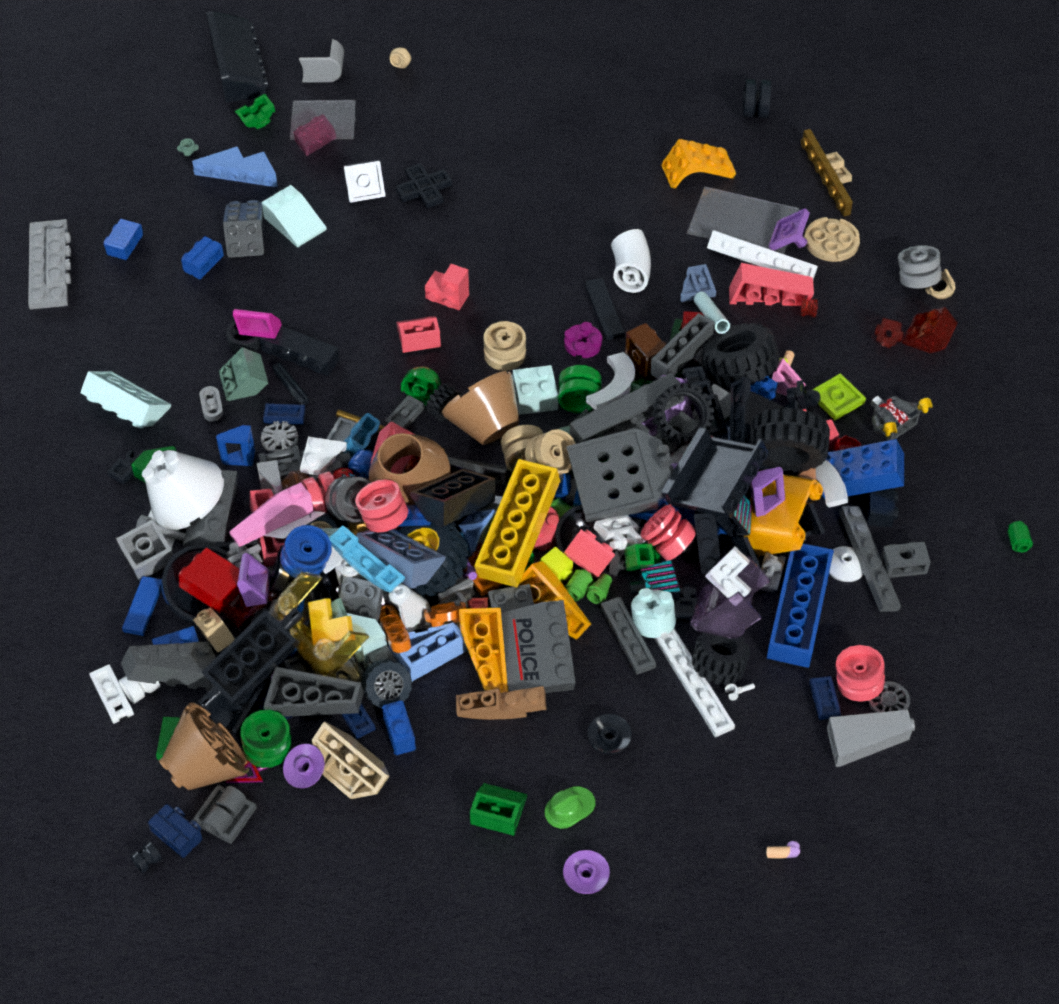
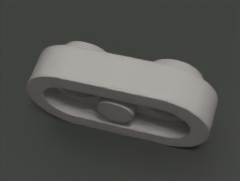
(211, 403)

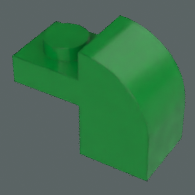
(640, 556)

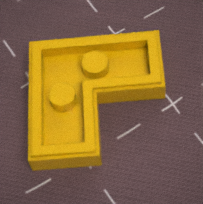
(323, 623)

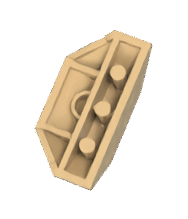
(349, 763)

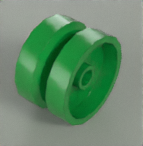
(576, 384)
(265, 738)

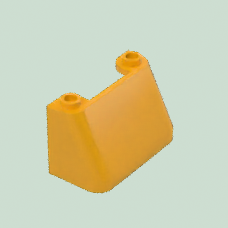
(779, 528)

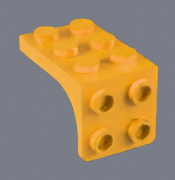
(692, 157)

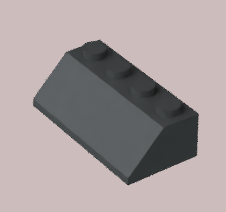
(216, 523)

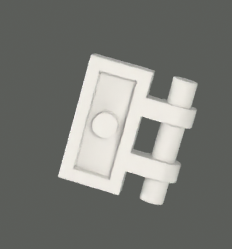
(616, 529)

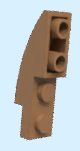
(498, 705)

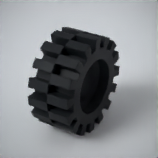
(441, 399)

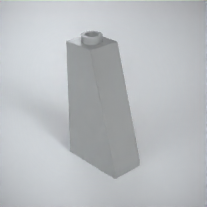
(865, 734)

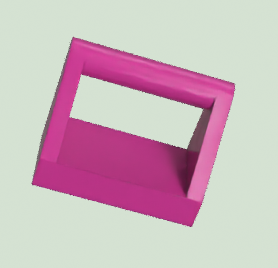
(257, 323)

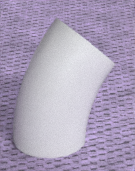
(631, 261)

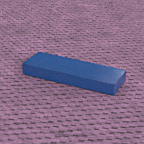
(142, 606)

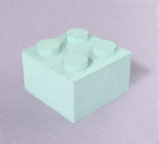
(535, 390)

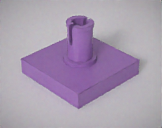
(790, 230)

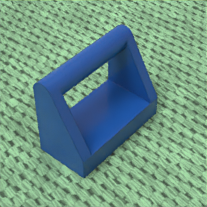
(240, 435)

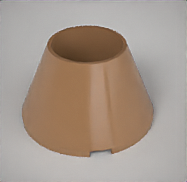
(486, 409)
(431, 467)

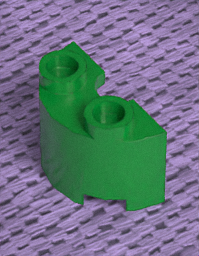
(258, 113)

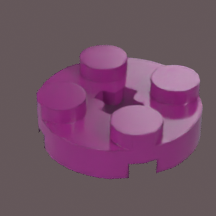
(583, 331)

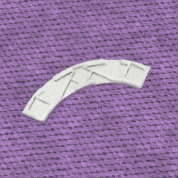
(619, 386)
(832, 484)

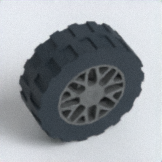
(386, 682)

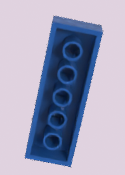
(800, 605)

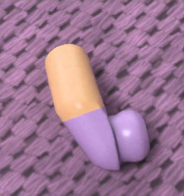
(790, 851)

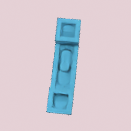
(364, 561)

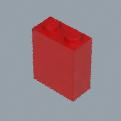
(210, 579)

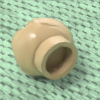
(400, 57)

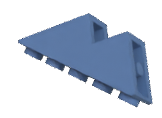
(232, 166)

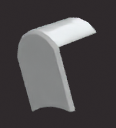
(323, 68)

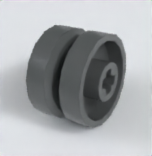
(341, 498)

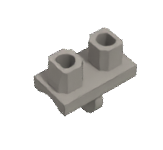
(236, 552)
(773, 568)
(458, 593)

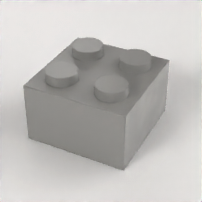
(145, 549)

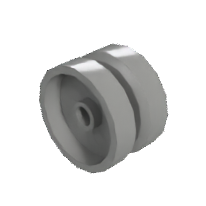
(920, 266)

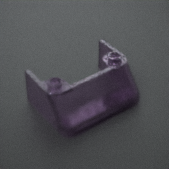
(731, 615)

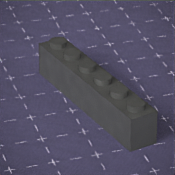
(624, 412)

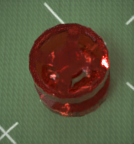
(808, 307)

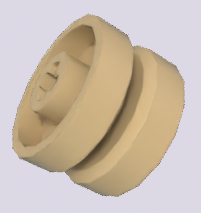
(504, 345)
(515, 443)
(550, 450)

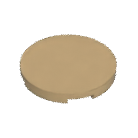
(832, 239)

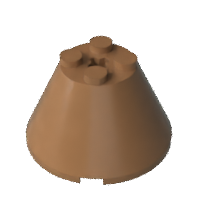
(202, 751)

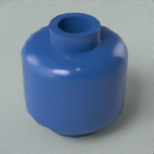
(361, 463)

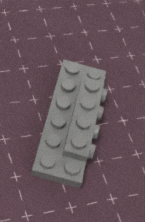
(49, 264)

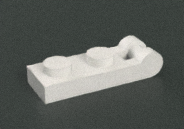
(111, 693)

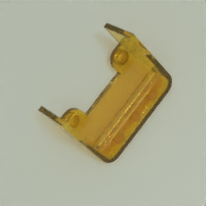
(324, 656)

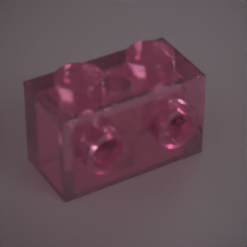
(314, 134)

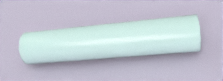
(711, 311)

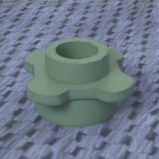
(187, 146)

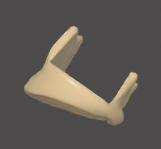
(948, 291)

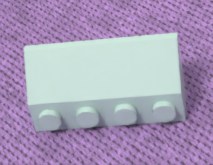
(124, 398)

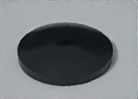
(177, 599)

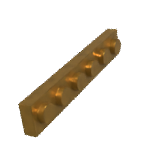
(827, 173)

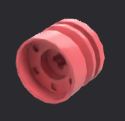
(668, 532)

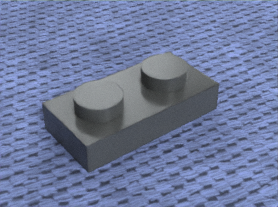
(406, 412)

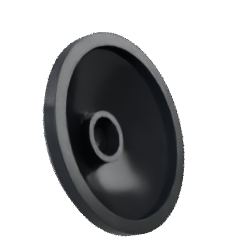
(571, 524)

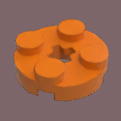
(443, 612)

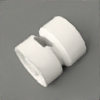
(136, 690)

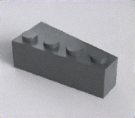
(169, 664)
(311, 694)

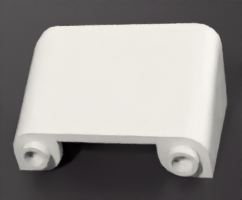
(402, 598)

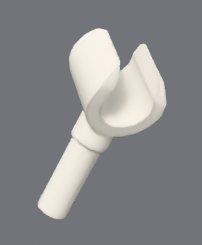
(737, 690)

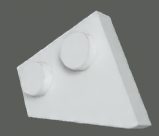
(320, 454)

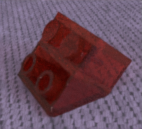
(930, 330)

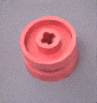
(318, 491)
(381, 505)
(860, 673)

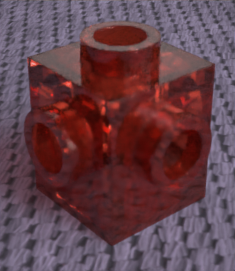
(892, 325)

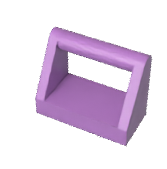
(761, 504)
(256, 587)

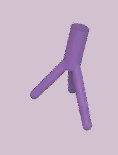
(471, 572)

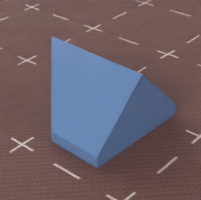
(476, 527)

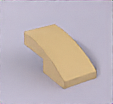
(838, 165)

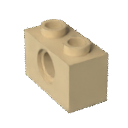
(214, 629)

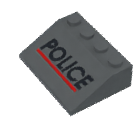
(538, 648)

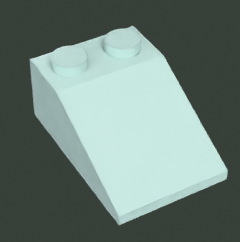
(292, 216)

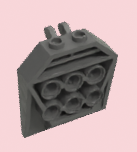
(648, 458)

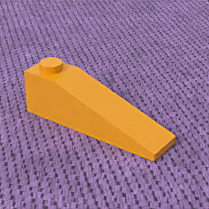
(547, 587)
(485, 643)

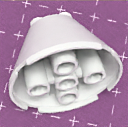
(181, 488)

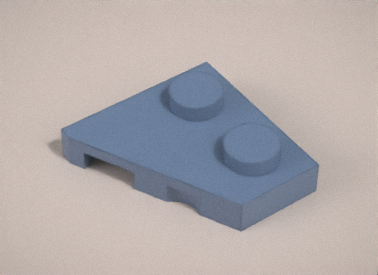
(696, 281)

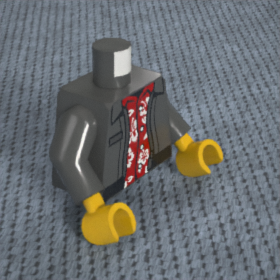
(896, 415)

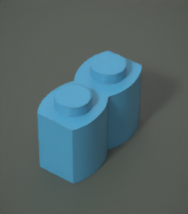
(361, 434)

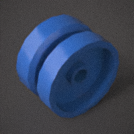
(306, 551)

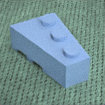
(431, 649)

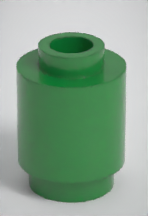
(1019, 536)

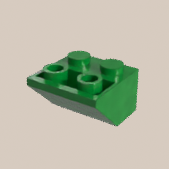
(497, 808)

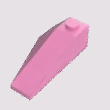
(274, 513)

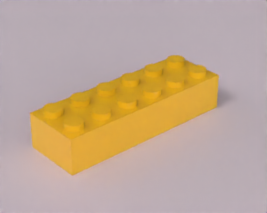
(517, 523)

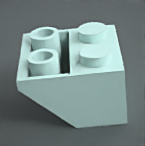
(374, 642)

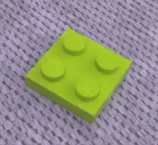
(839, 396)

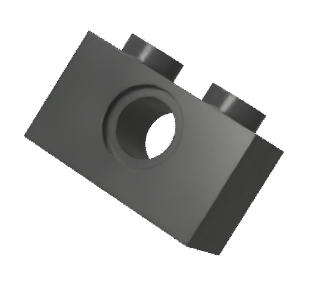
(916, 561)

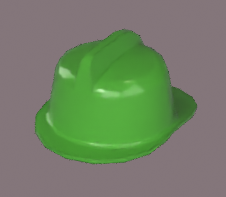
(569, 807)

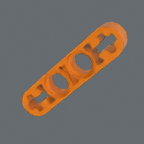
(394, 629)

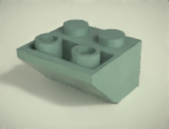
(243, 375)

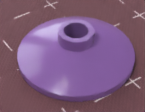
(296, 762)
(586, 862)

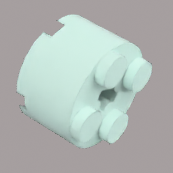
(653, 612)

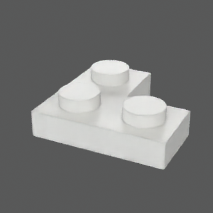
(725, 573)

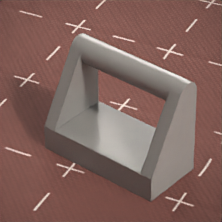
(269, 476)

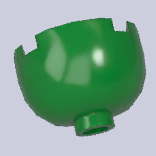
(420, 383)

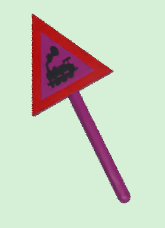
(251, 776)

